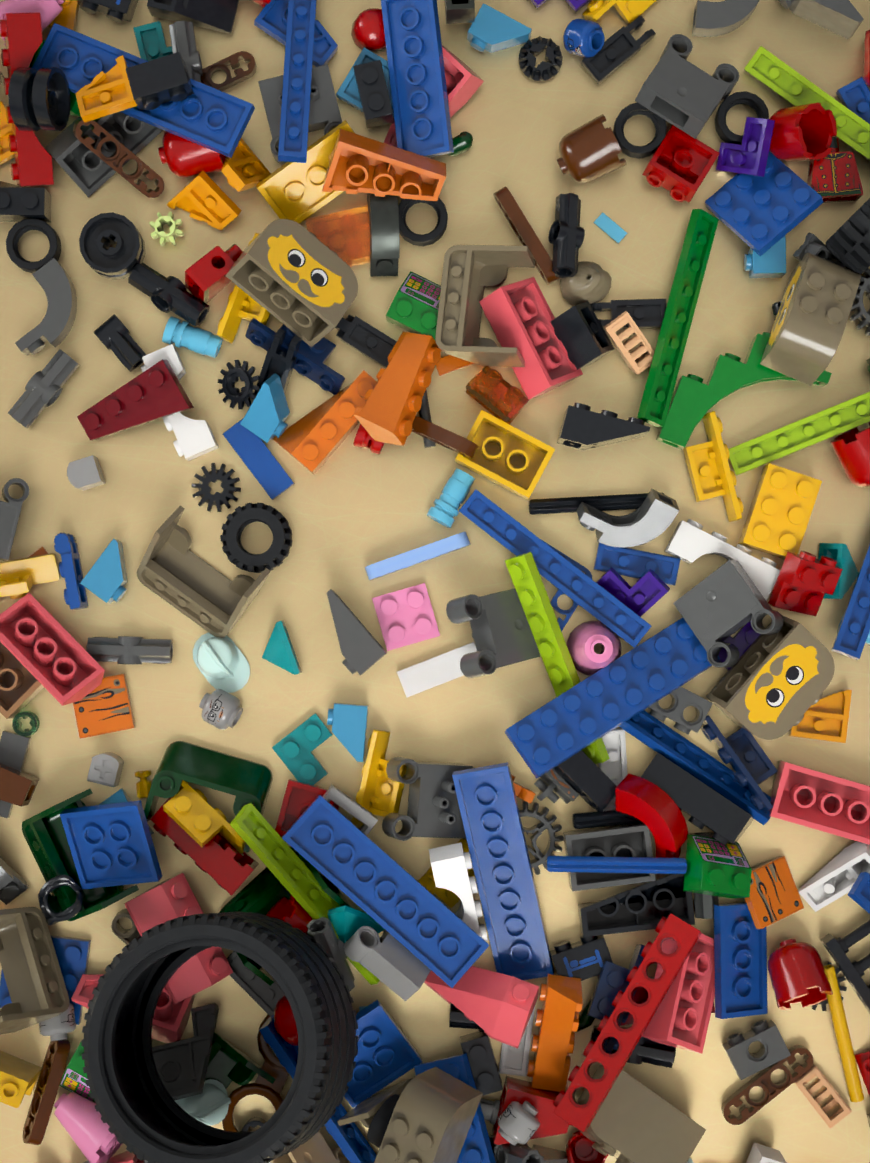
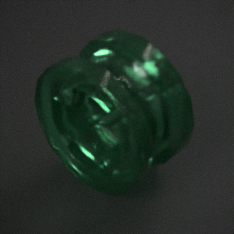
(16, 724)

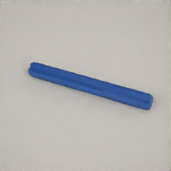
(616, 864)

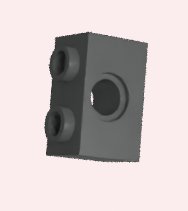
(772, 1049)

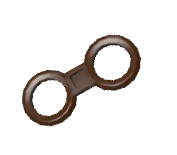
(261, 1085)

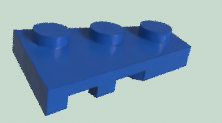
(274, 23)

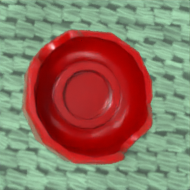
(369, 30)
(580, 1150)

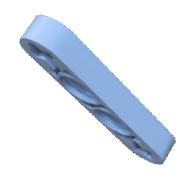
(417, 555)

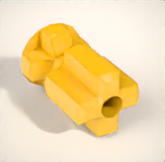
(144, 785)

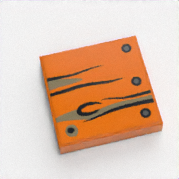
(105, 708)
(772, 893)

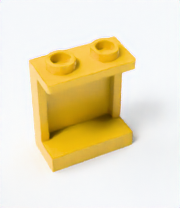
(16, 1079)

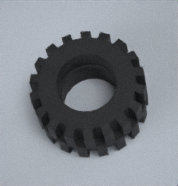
(232, 537)

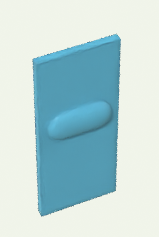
(610, 227)

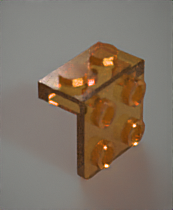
(496, 394)

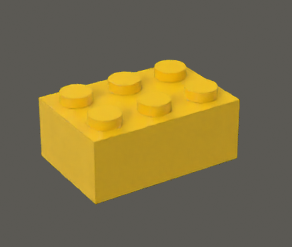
(506, 455)
(779, 511)

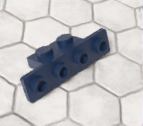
(309, 359)
(746, 758)
(610, 982)

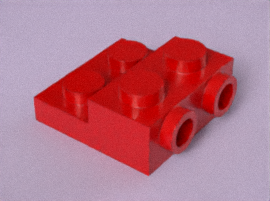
(680, 164)
(804, 582)
(295, 802)

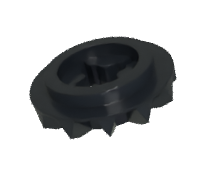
(545, 70)

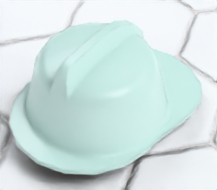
(221, 662)
(210, 1105)

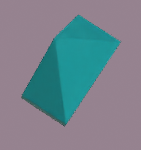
(844, 560)
(280, 650)
(349, 920)

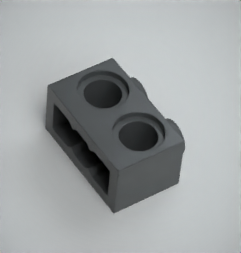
(680, 700)

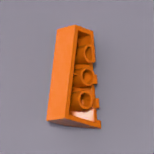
(382, 170)
(400, 389)
(327, 426)
(556, 1032)

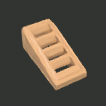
(642, 356)
(838, 1115)

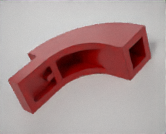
(656, 810)

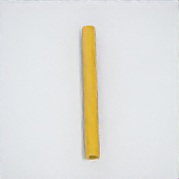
(843, 1037)

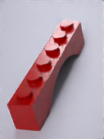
(22, 40)

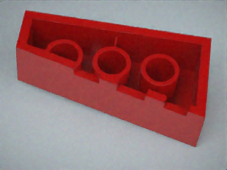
(216, 857)

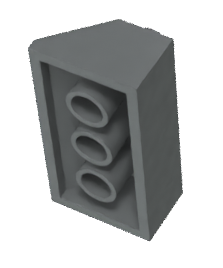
(82, 164)

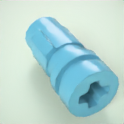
(191, 337)
(451, 498)

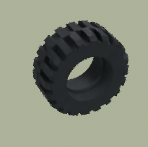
(852, 241)

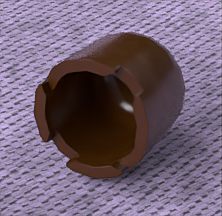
(590, 151)

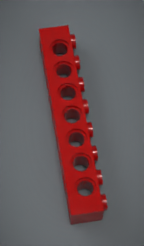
(583, 1115)

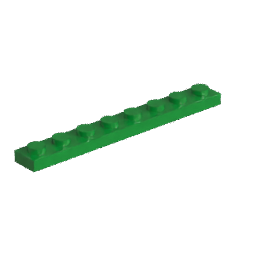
(678, 318)

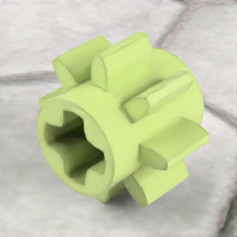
(159, 230)

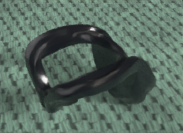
(50, 906)

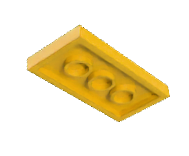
(295, 187)

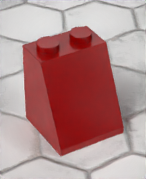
(542, 1100)

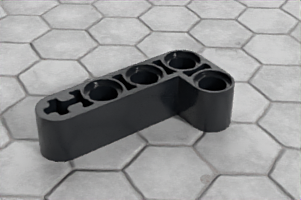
(587, 780)

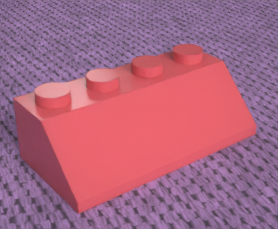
(524, 322)
(49, 651)
(821, 802)
(169, 901)
(687, 1006)

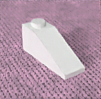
(837, 876)

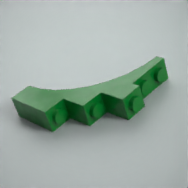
(728, 375)

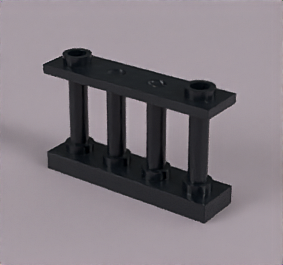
(851, 970)

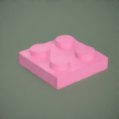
(406, 616)

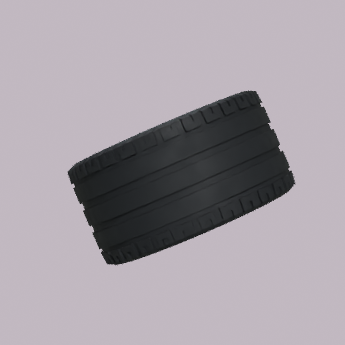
(120, 1041)

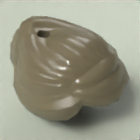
(588, 284)

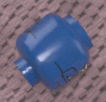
(583, 38)

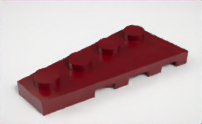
(143, 399)

